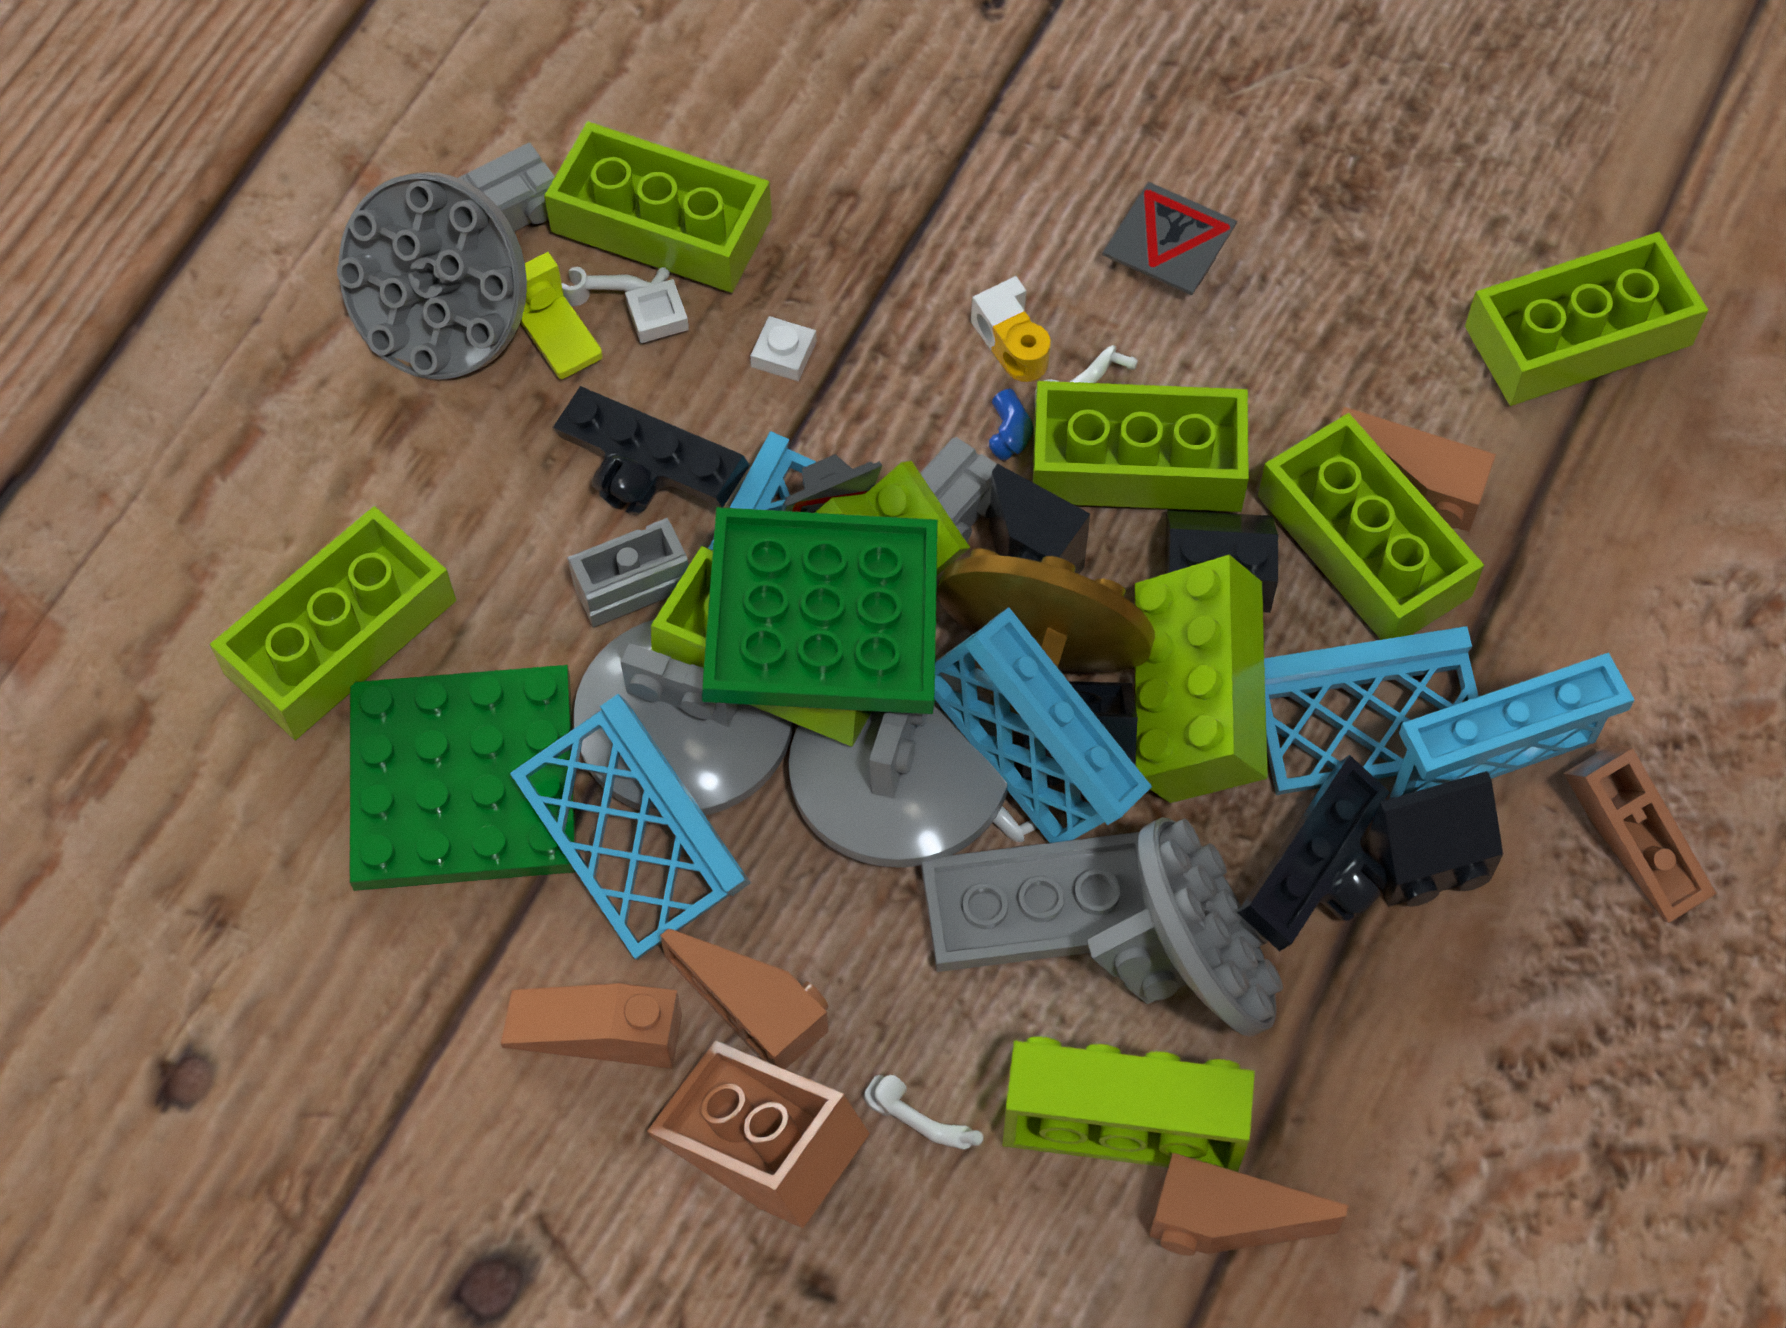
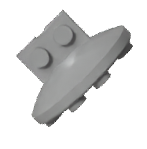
(432, 275)
(713, 747)
(901, 791)
(1190, 934)

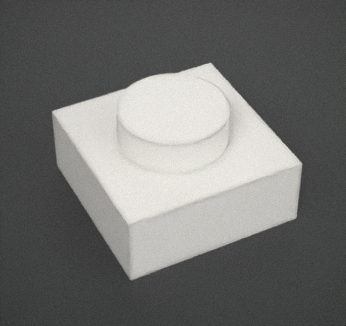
(657, 311)
(783, 348)

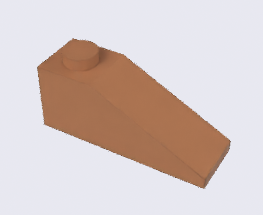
(1441, 469)
(1640, 830)
(754, 998)
(596, 1023)
(1227, 1210)

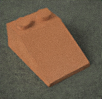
(761, 1131)

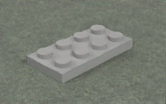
(1030, 900)

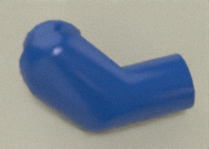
(1016, 426)

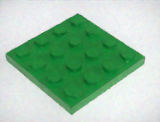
(822, 611)
(437, 782)

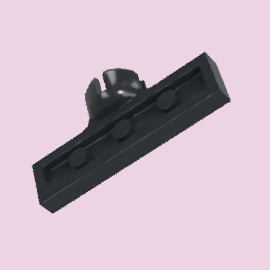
(646, 454)
(1321, 859)

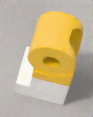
(1008, 331)

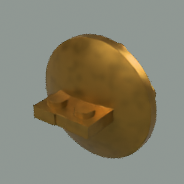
(1073, 618)

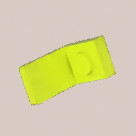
(553, 322)

